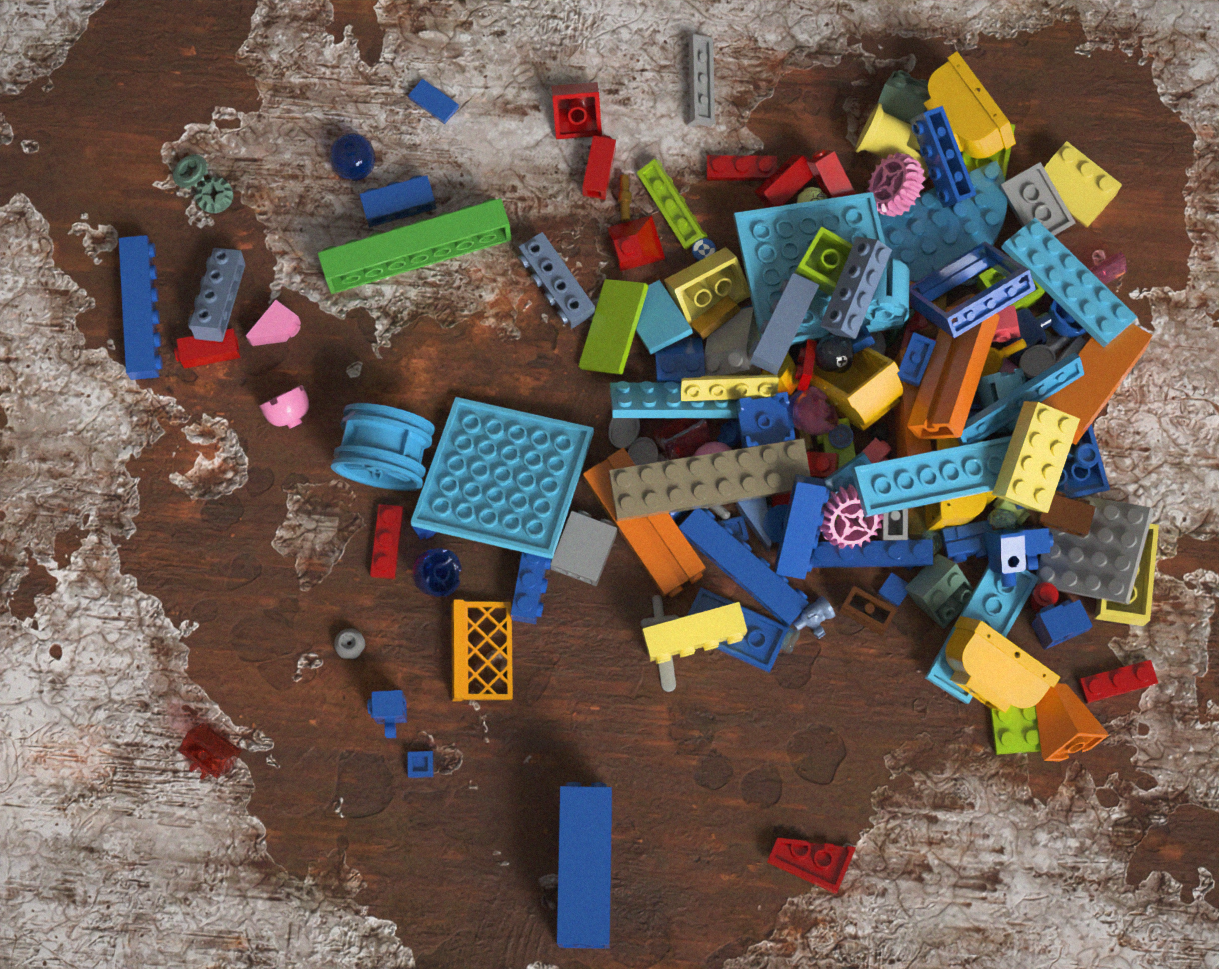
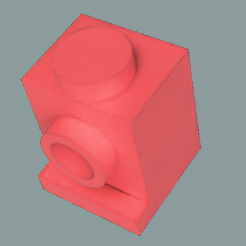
(877, 451)

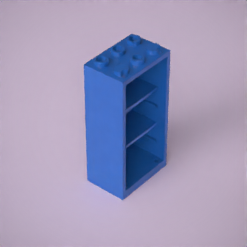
(584, 866)

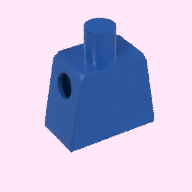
(1006, 554)

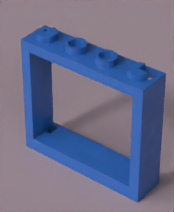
(981, 306)

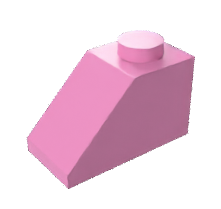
(274, 326)

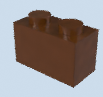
(1068, 515)
(868, 610)

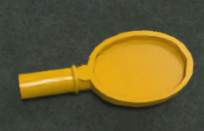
(995, 357)

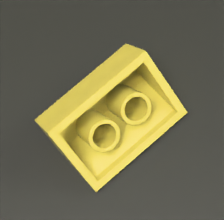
(1081, 183)
(706, 283)

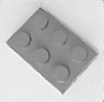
(1035, 196)

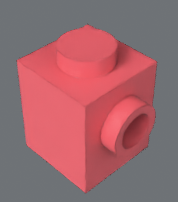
(1007, 325)

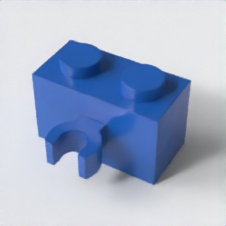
(1037, 541)
(388, 709)

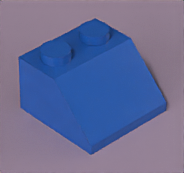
(680, 361)

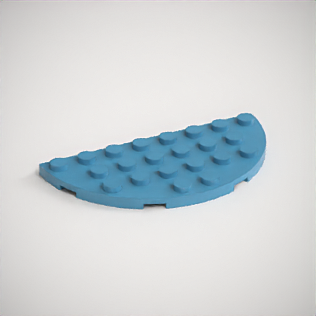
(937, 235)

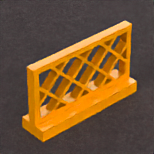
(460, 646)

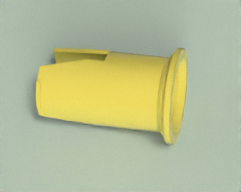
(889, 135)

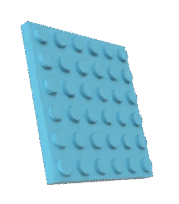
(777, 240)
(503, 477)

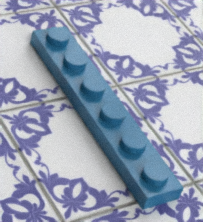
(1009, 406)

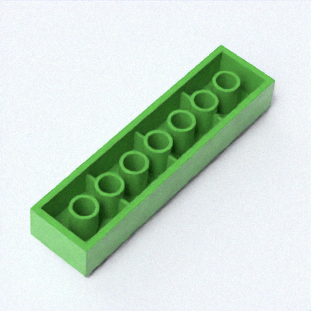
(415, 245)

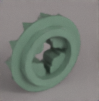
(182, 171)
(222, 200)

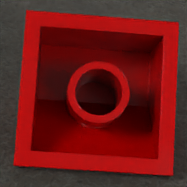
(576, 110)

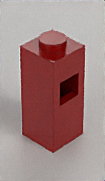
(599, 167)
(830, 174)
(785, 182)
(197, 352)

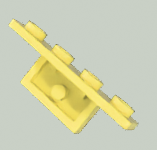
(728, 387)

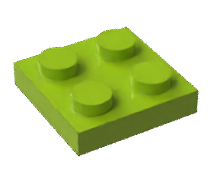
(1015, 730)

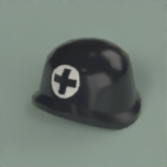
(834, 353)

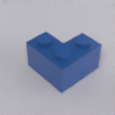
(1060, 623)

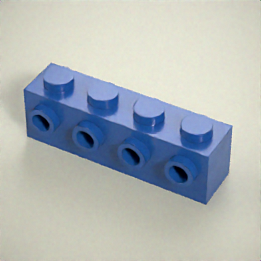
(942, 157)
(800, 526)
(529, 587)

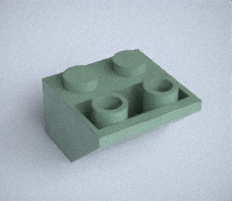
(904, 96)
(940, 590)

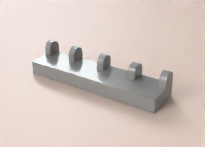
(701, 81)

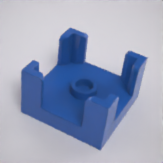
(764, 420)

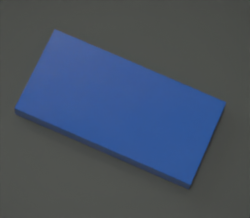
(763, 635)

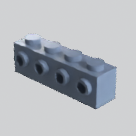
(556, 281)
(856, 287)
(217, 294)
(784, 323)

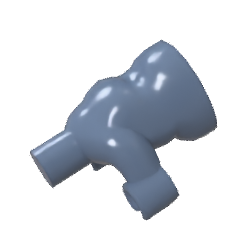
(813, 615)

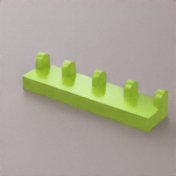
(671, 203)

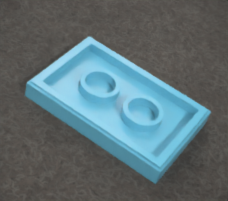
(660, 320)

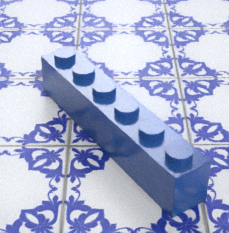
(138, 307)
(743, 567)

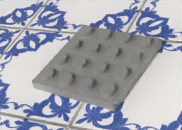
(1104, 560)

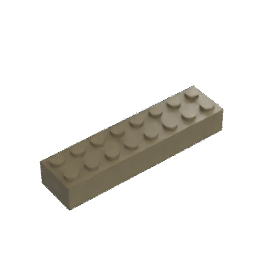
(707, 480)

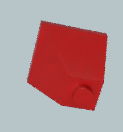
(635, 243)

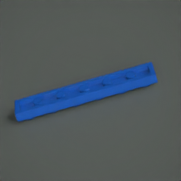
(874, 554)

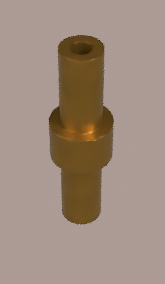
(624, 198)

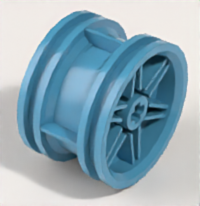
(382, 447)

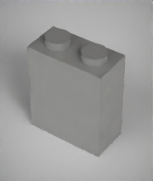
(584, 547)

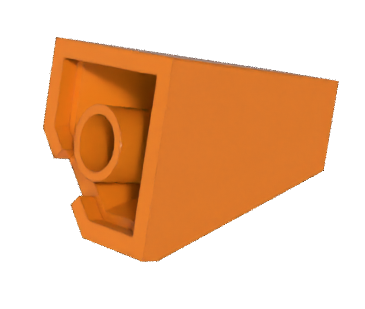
(1066, 724)

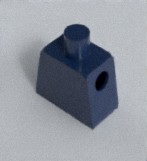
(1030, 330)

